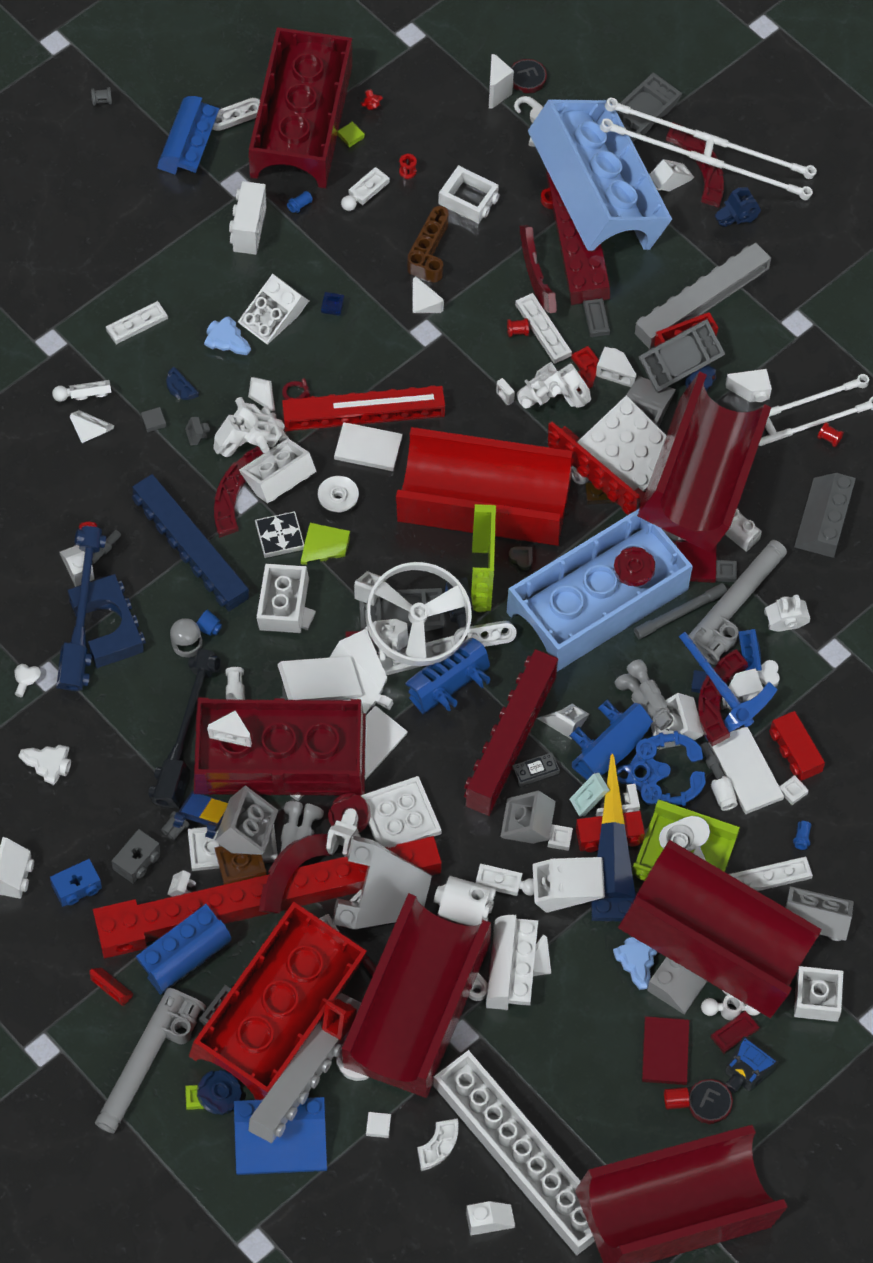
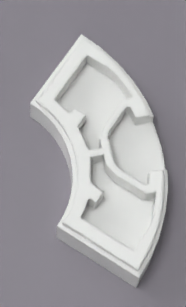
(440, 1145)

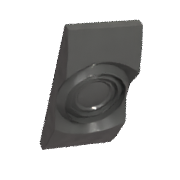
(651, 97)
(681, 355)
(386, 610)

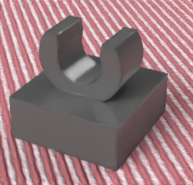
(196, 430)

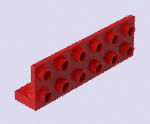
(594, 470)

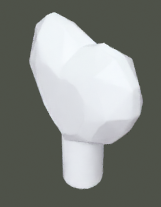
(25, 676)

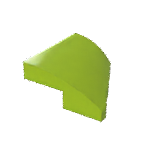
(324, 543)

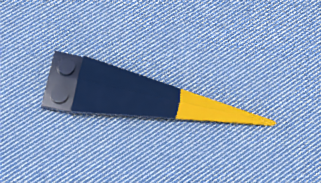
(615, 854)

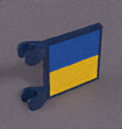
(202, 810)

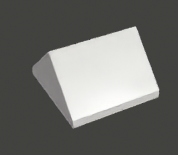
(500, 81)

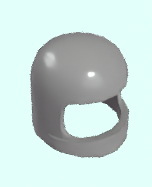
(184, 633)

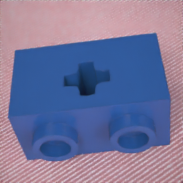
(82, 874)

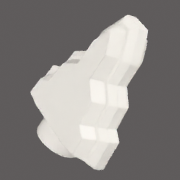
(48, 762)

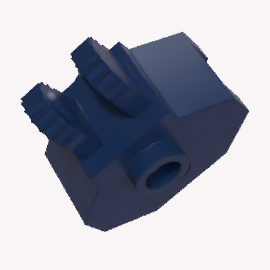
(738, 208)

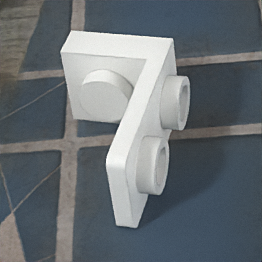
(630, 799)

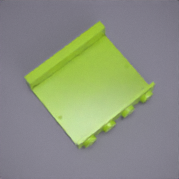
(483, 542)

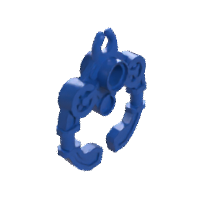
(656, 771)

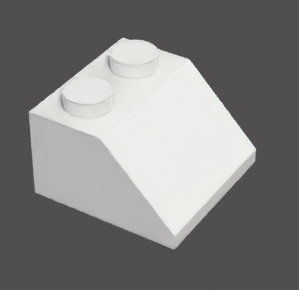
(684, 719)
(14, 868)

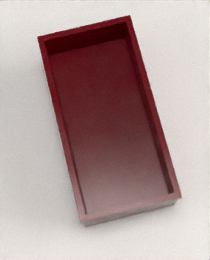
(293, 751)

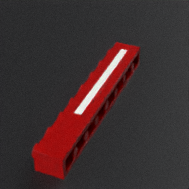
(363, 408)

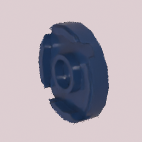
(218, 1092)

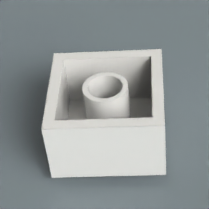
(818, 993)

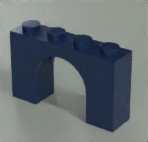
(125, 640)

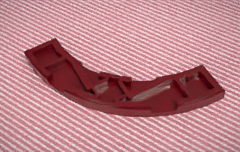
(711, 175)
(542, 291)
(227, 494)
(710, 698)
(284, 867)

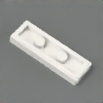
(136, 322)

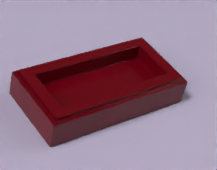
(732, 1033)

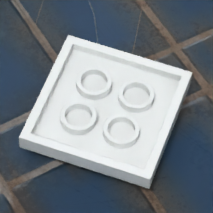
(401, 813)

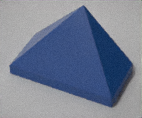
(750, 649)

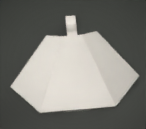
(367, 669)

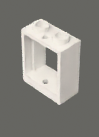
(468, 210)

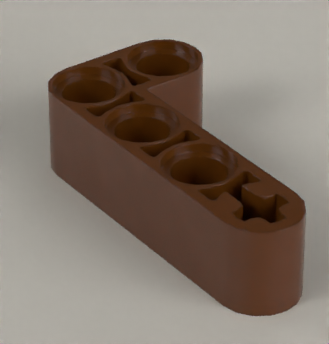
(421, 258)

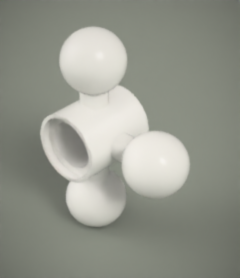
(711, 1007)

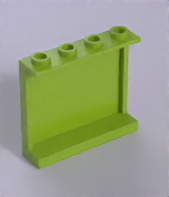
(715, 850)

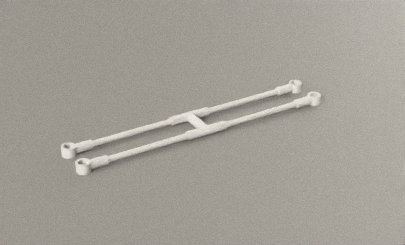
(710, 141)
(774, 436)

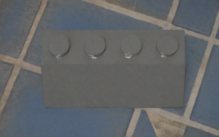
(825, 514)

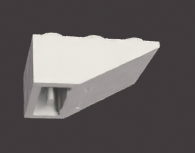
(273, 309)
(567, 882)

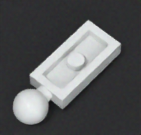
(365, 189)
(81, 391)
(504, 880)

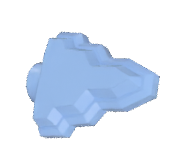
(226, 336)
(637, 960)

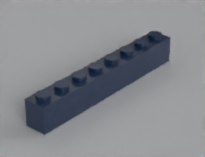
(190, 542)

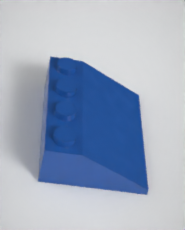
(297, 1150)

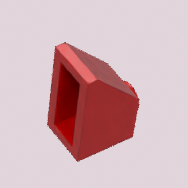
(338, 1018)

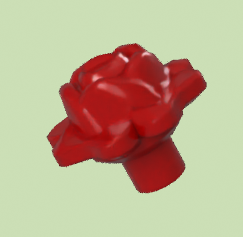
(371, 101)

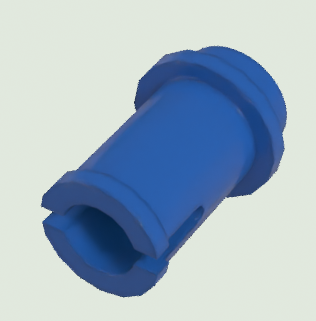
(296, 204)
(802, 837)

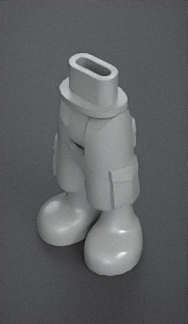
(646, 693)
(290, 830)

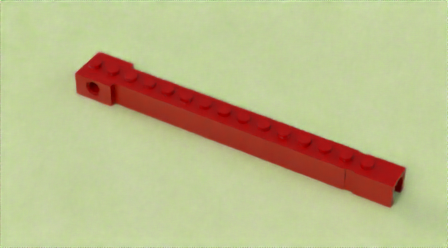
(129, 926)

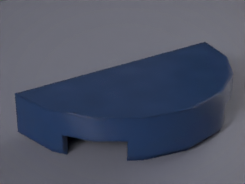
(179, 386)

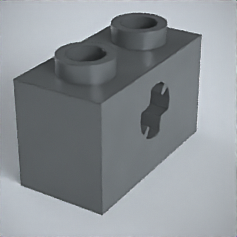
(138, 845)

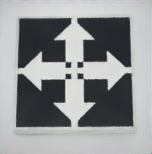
(279, 534)

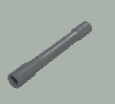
(652, 625)

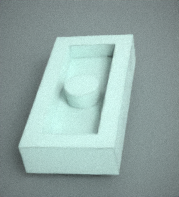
(589, 794)

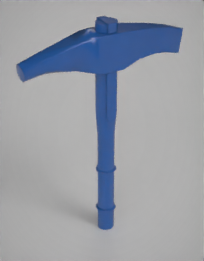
(741, 712)

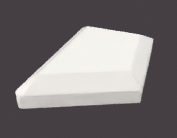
(261, 392)

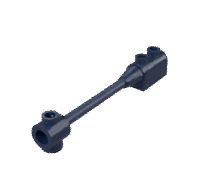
(74, 654)

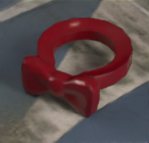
(303, 384)

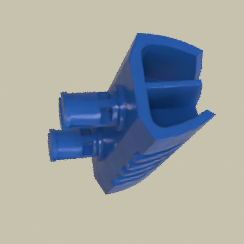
(439, 681)
(617, 739)

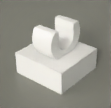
(179, 884)

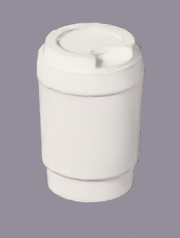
(724, 793)

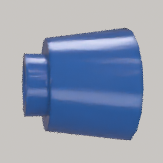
(209, 623)

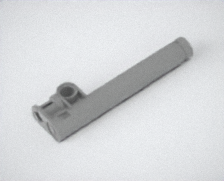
(710, 631)
(173, 1012)

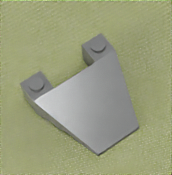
(384, 887)

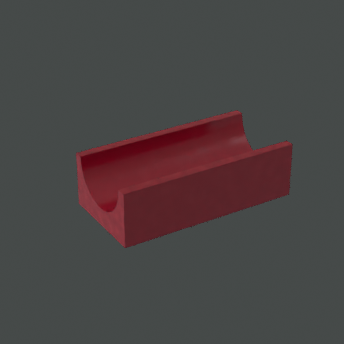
(301, 103)
(702, 467)
(719, 928)
(415, 998)
(677, 1199)

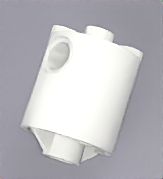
(464, 901)

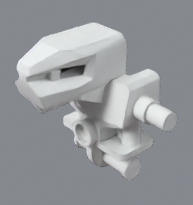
(551, 382)
(251, 426)

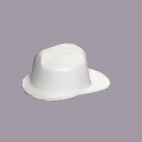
(687, 832)

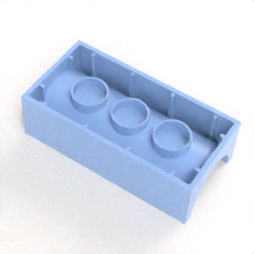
(598, 173)
(582, 602)

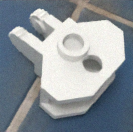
(787, 614)
(392, 633)
(342, 832)

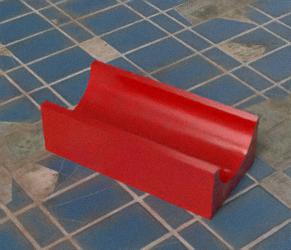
(457, 471)
(278, 1000)

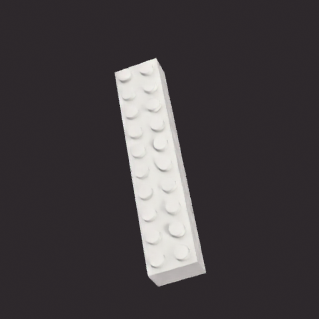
(516, 1147)

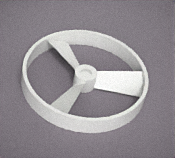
(418, 613)

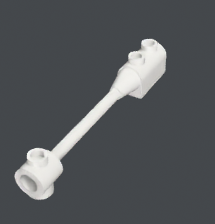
(743, 532)

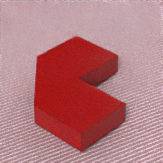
(587, 363)

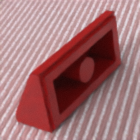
(110, 985)

